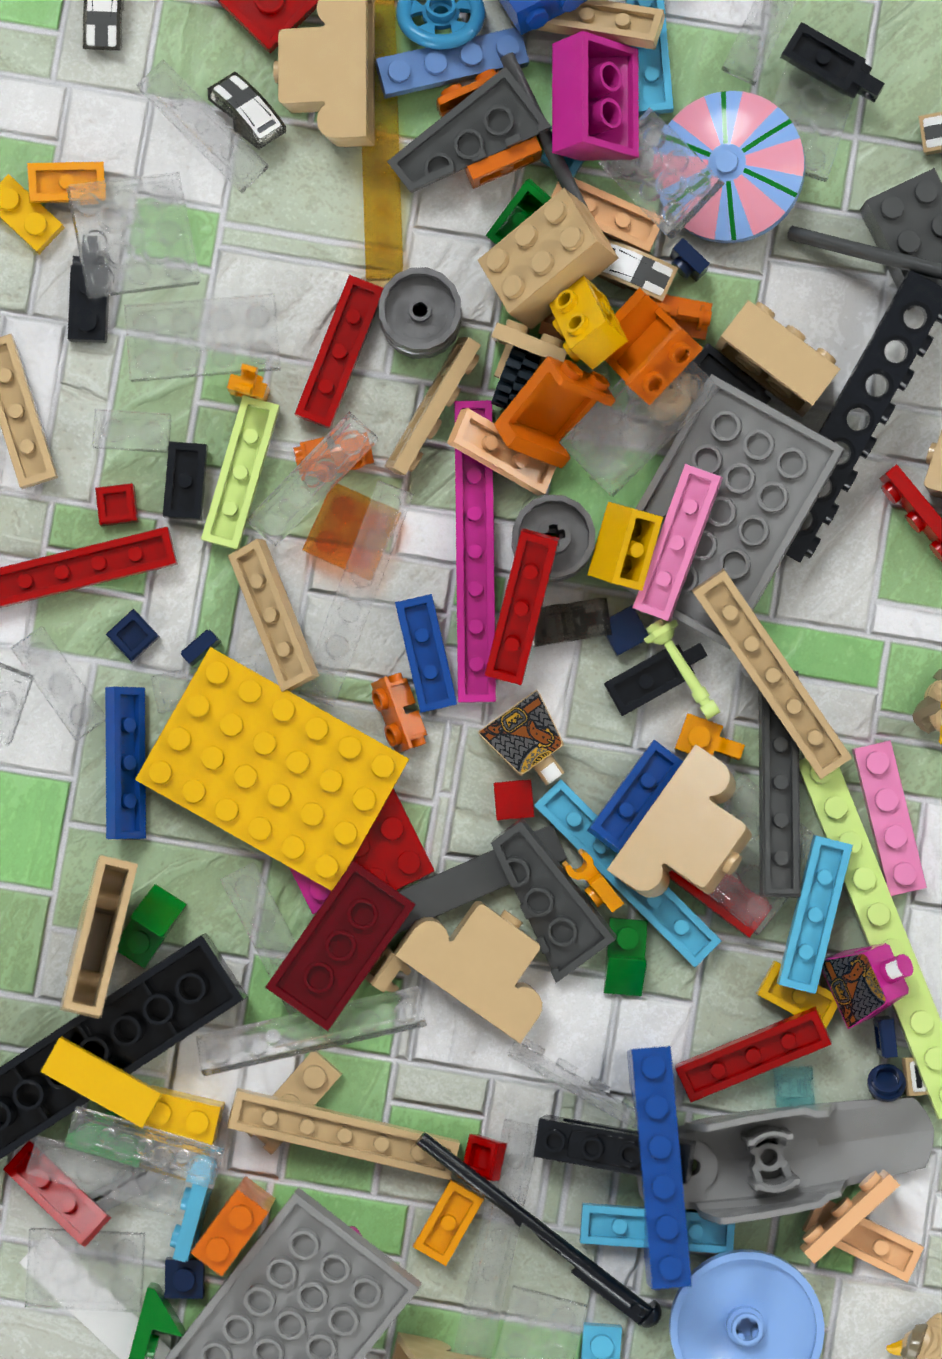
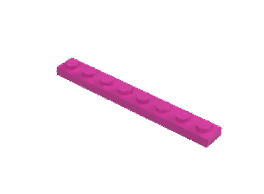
(474, 569)

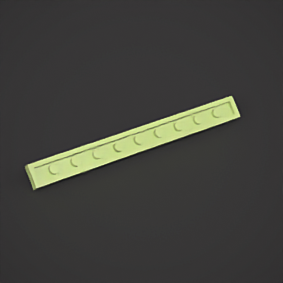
(880, 921)

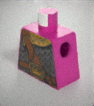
(866, 981)

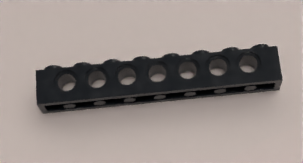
(913, 292)

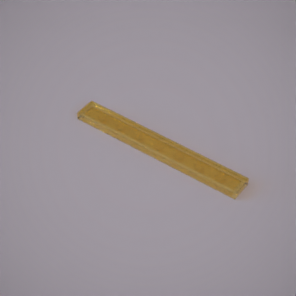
(380, 181)

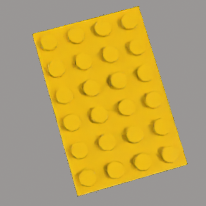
(272, 769)

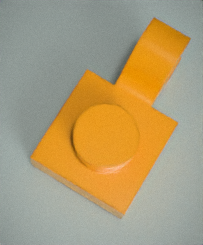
(248, 383)
(707, 736)
(598, 889)

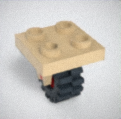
(520, 358)

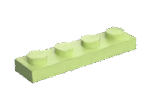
(240, 472)

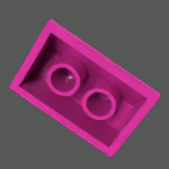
(595, 99)

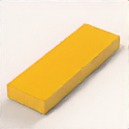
(101, 1082)

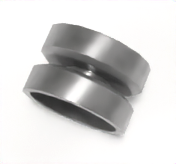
(413, 291)
(569, 522)

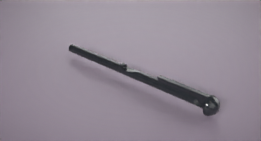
(585, 1269)

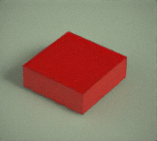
(116, 504)
(513, 799)
(485, 1156)

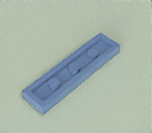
(435, 68)

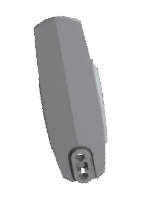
(798, 1155)

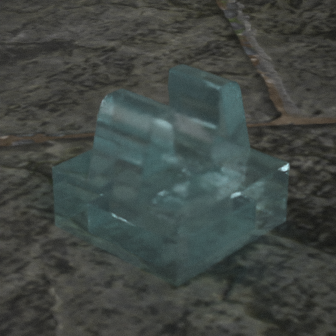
(793, 1086)

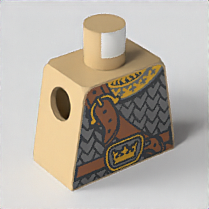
(526, 738)

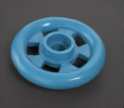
(440, 16)

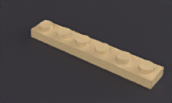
(771, 673)
(336, 1132)

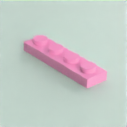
(678, 542)
(889, 818)

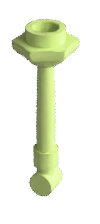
(662, 633)

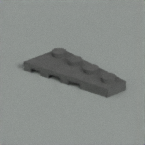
(478, 127)
(557, 909)

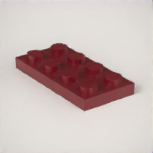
(340, 945)

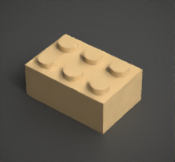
(546, 257)
(777, 357)

